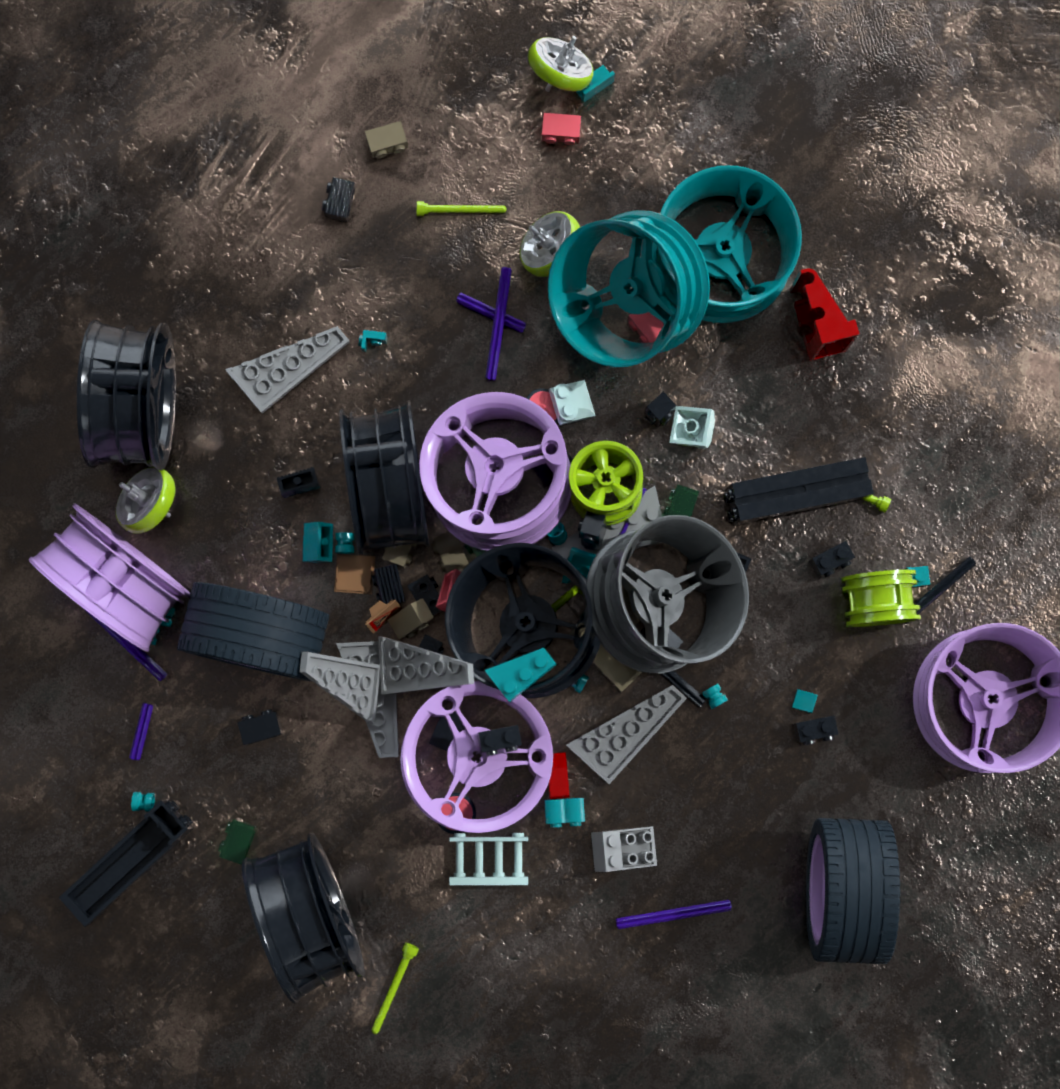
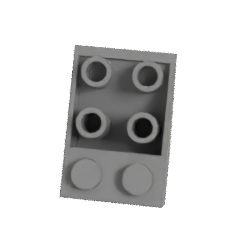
(623, 849)

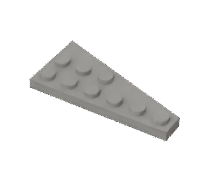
(385, 728)

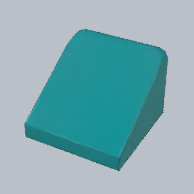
(804, 701)

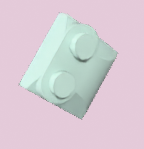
(571, 402)
(692, 427)

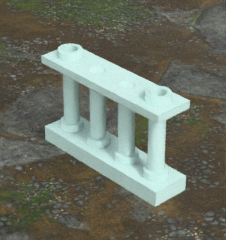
(498, 876)

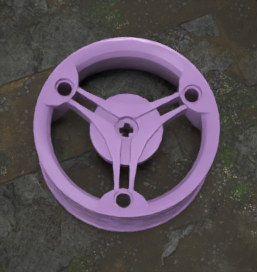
(485, 458)
(110, 578)
(975, 693)
(470, 772)

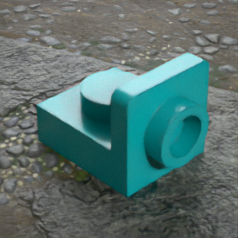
(374, 337)
(921, 576)

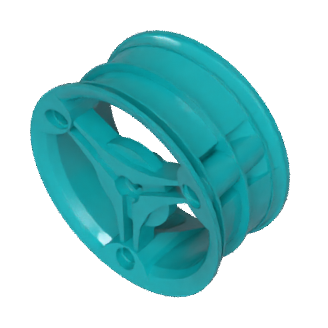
(770, 200)
(634, 285)

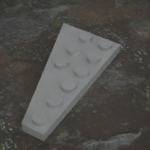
(279, 371)
(647, 511)
(416, 669)
(346, 680)
(621, 738)

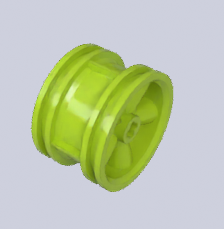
(601, 454)
(880, 598)

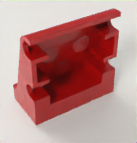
(817, 309)

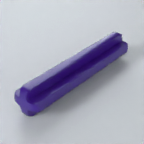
(141, 731)

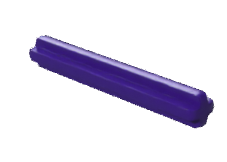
(489, 311)

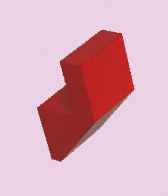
(559, 777)

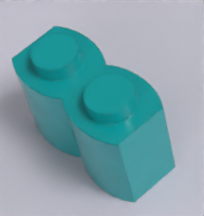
(564, 811)

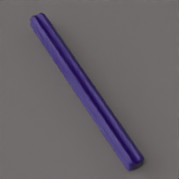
(498, 323)
(136, 652)
(673, 914)

